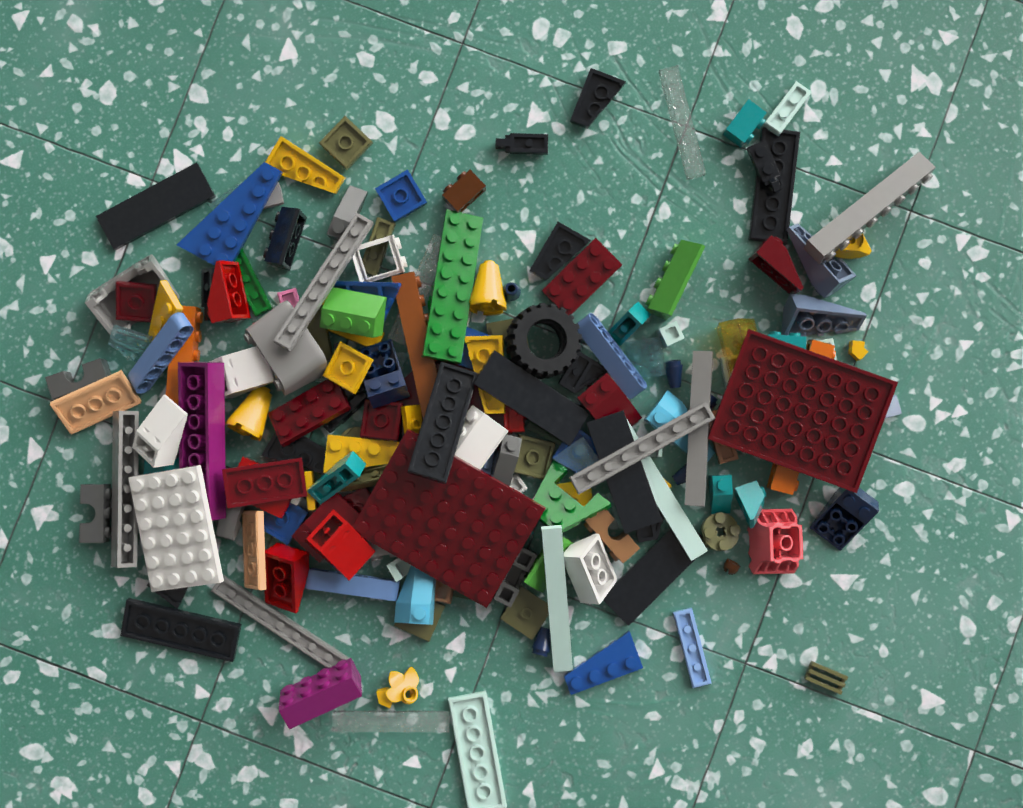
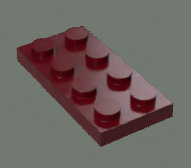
(582, 277)
(308, 411)
(264, 482)

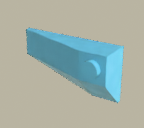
(664, 411)
(416, 599)

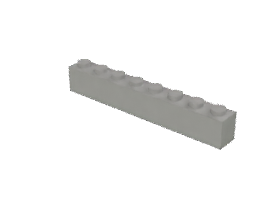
(868, 208)
(124, 465)

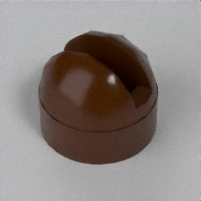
(731, 566)

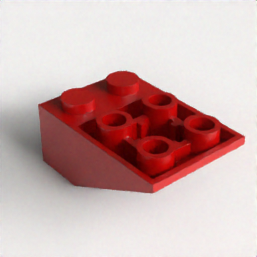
(340, 545)

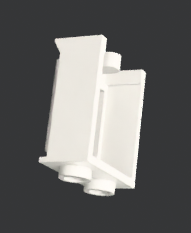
(400, 261)

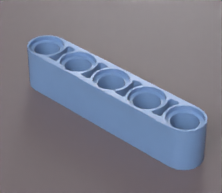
(160, 352)
(611, 356)
(357, 586)

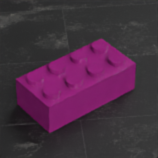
(320, 693)

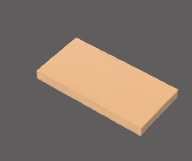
(95, 402)
(253, 549)

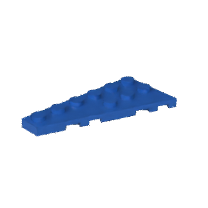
(231, 222)

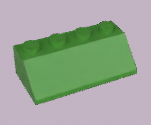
(675, 278)

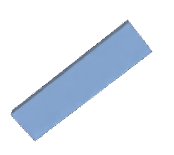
(692, 647)

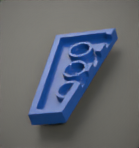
(610, 663)

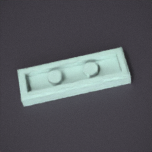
(787, 108)

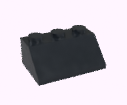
(285, 238)

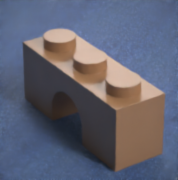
(621, 546)

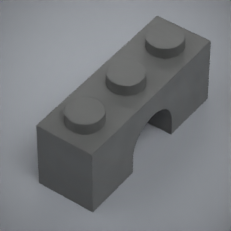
(63, 383)
(99, 498)
(510, 585)

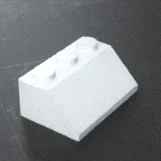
(479, 438)
(589, 569)

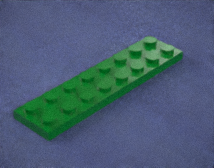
(452, 287)

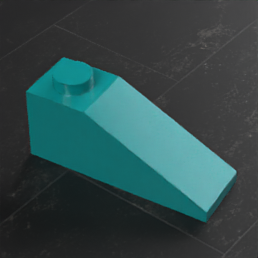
(337, 478)

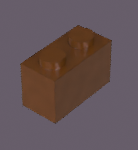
(464, 191)

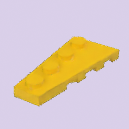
(303, 167)
(479, 351)

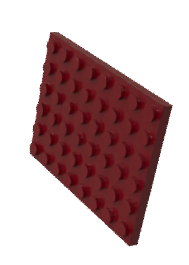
(802, 410)
(451, 531)

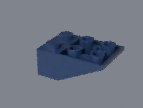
(385, 377)
(844, 516)

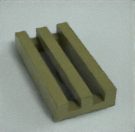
(841, 683)

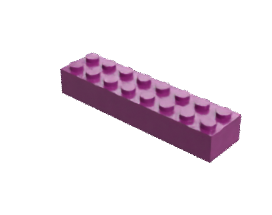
(203, 438)

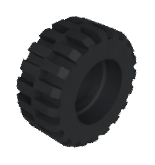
(563, 326)

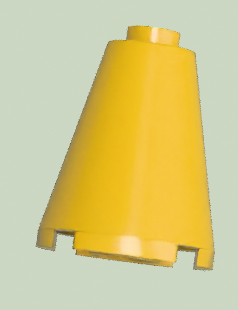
(488, 290)
(251, 414)

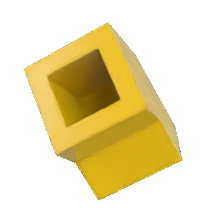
(857, 349)
(382, 698)

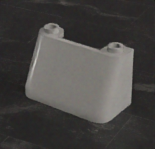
(103, 298)
(291, 368)

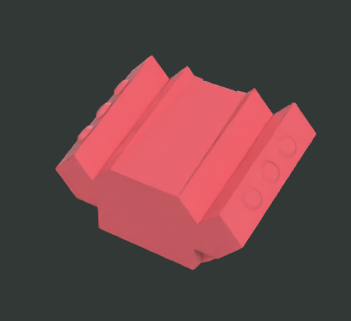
(775, 542)

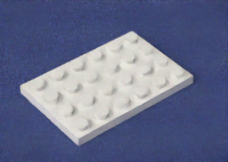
(176, 529)

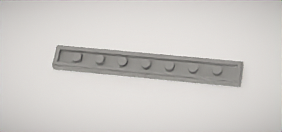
(323, 282)
(698, 439)
(642, 448)
(278, 623)

